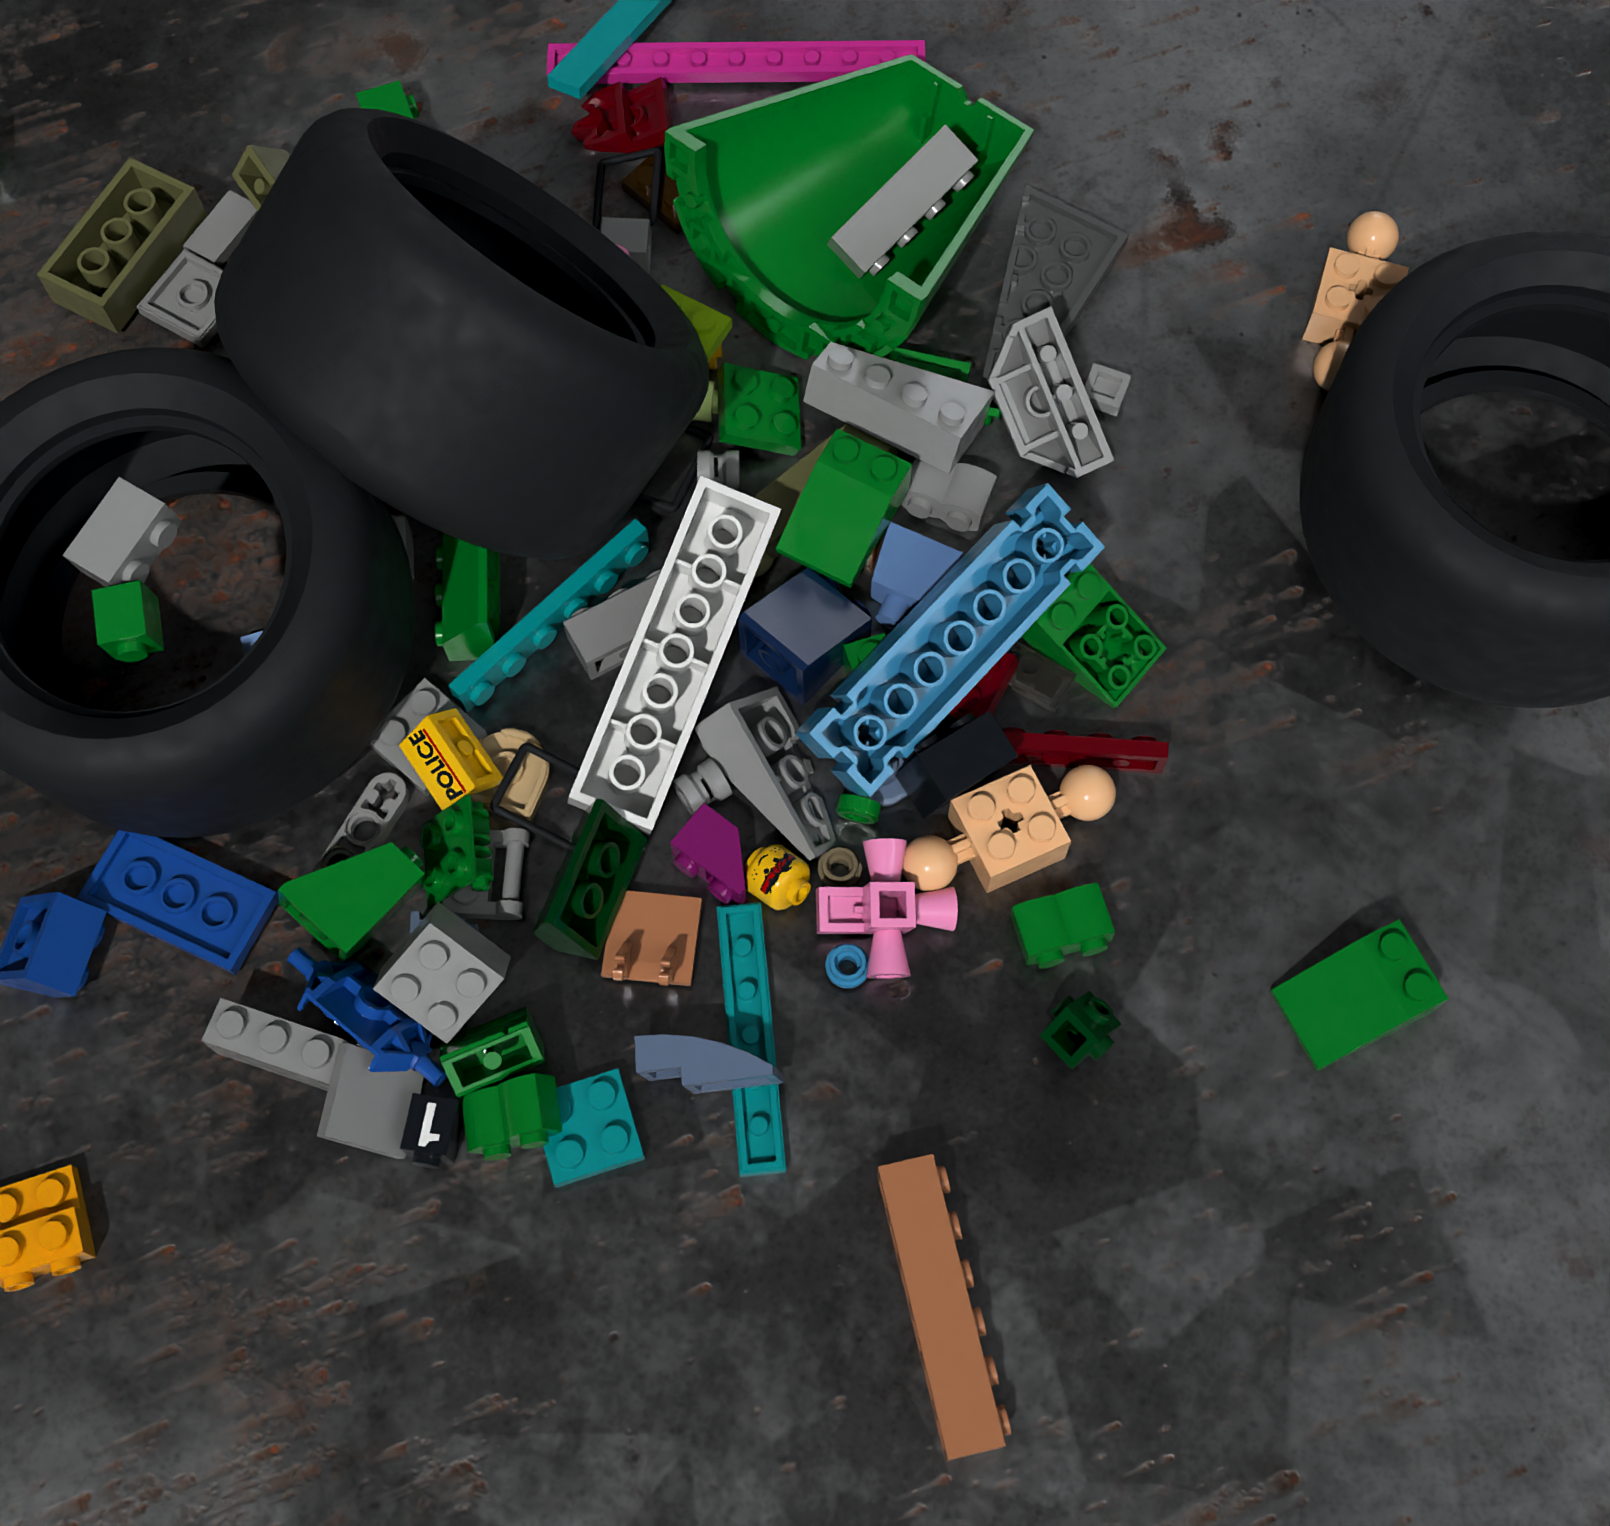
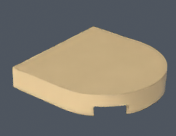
(529, 781)

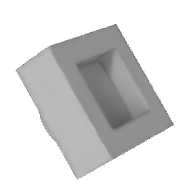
(1107, 388)

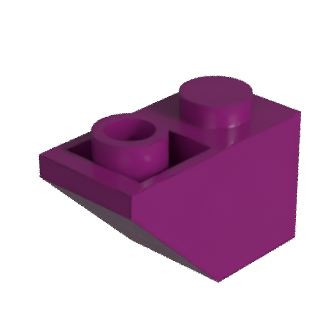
(712, 850)

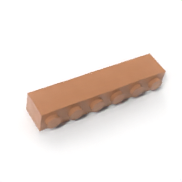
(941, 1309)

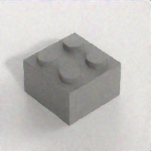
(442, 973)

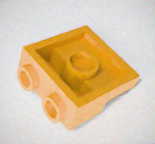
(43, 1228)

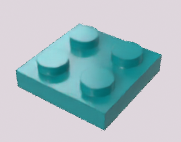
(595, 1130)

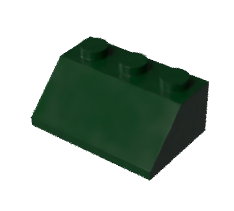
(590, 882)

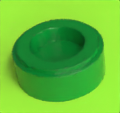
(858, 809)

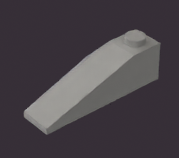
(759, 754)

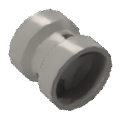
(728, 467)
(702, 786)

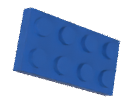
(180, 898)

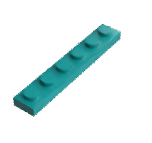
(541, 625)

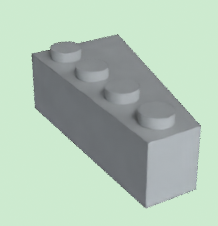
(902, 202)

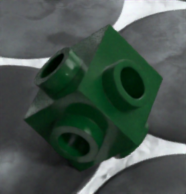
(1081, 1029)

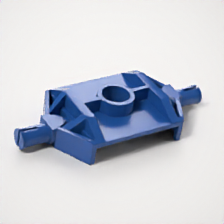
(348, 998)

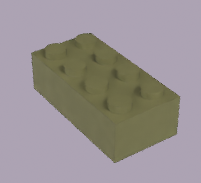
(122, 245)

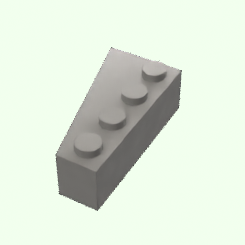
(899, 403)

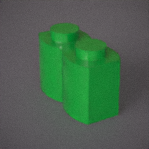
(1063, 925)
(511, 1115)

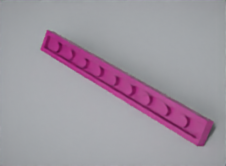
(745, 60)

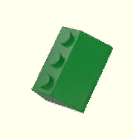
(467, 599)

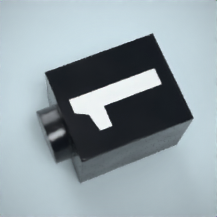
(432, 1130)

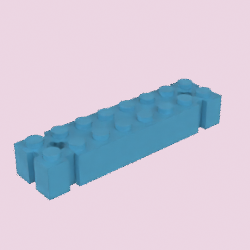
(950, 640)

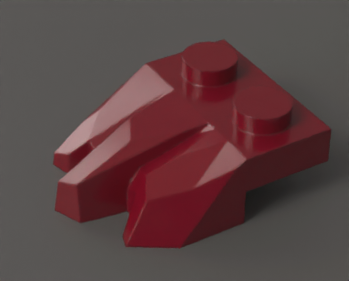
(624, 119)

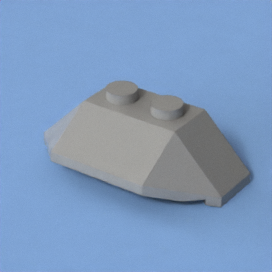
(1046, 399)

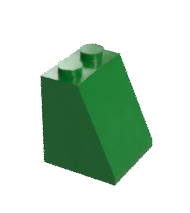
(353, 897)

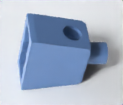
(907, 572)

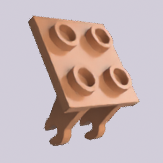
(653, 939)

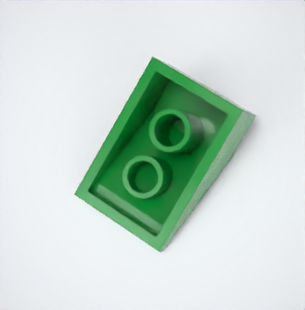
(845, 507)
(1359, 995)

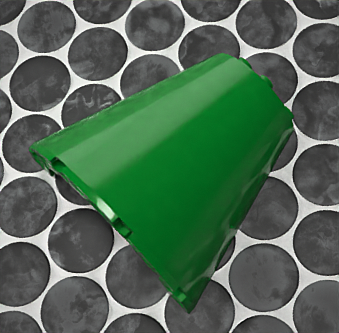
(788, 171)

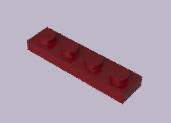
(1060, 749)

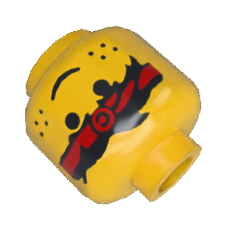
(777, 877)

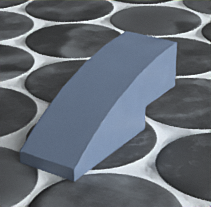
(701, 1063)

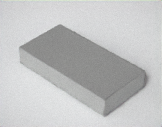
(222, 229)

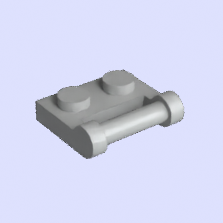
(478, 905)

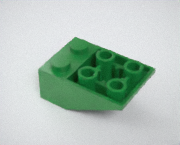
(1096, 637)

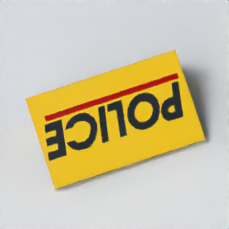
(449, 758)

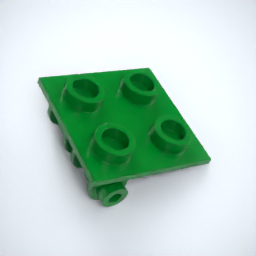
(457, 850)

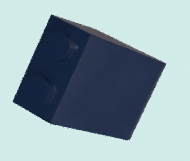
(801, 632)

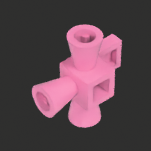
(884, 909)

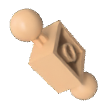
(1350, 289)
(1015, 802)

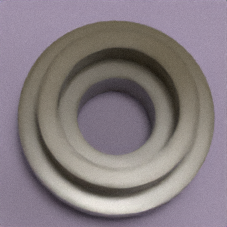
(836, 856)

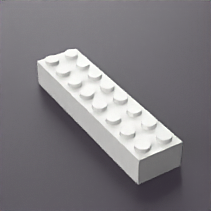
(675, 653)

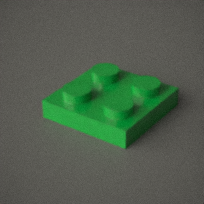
(758, 409)

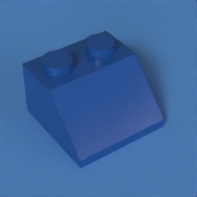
(50, 944)

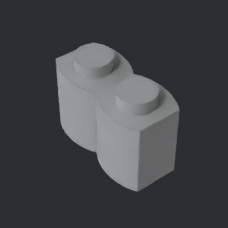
(953, 497)

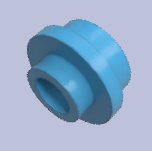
(842, 953)

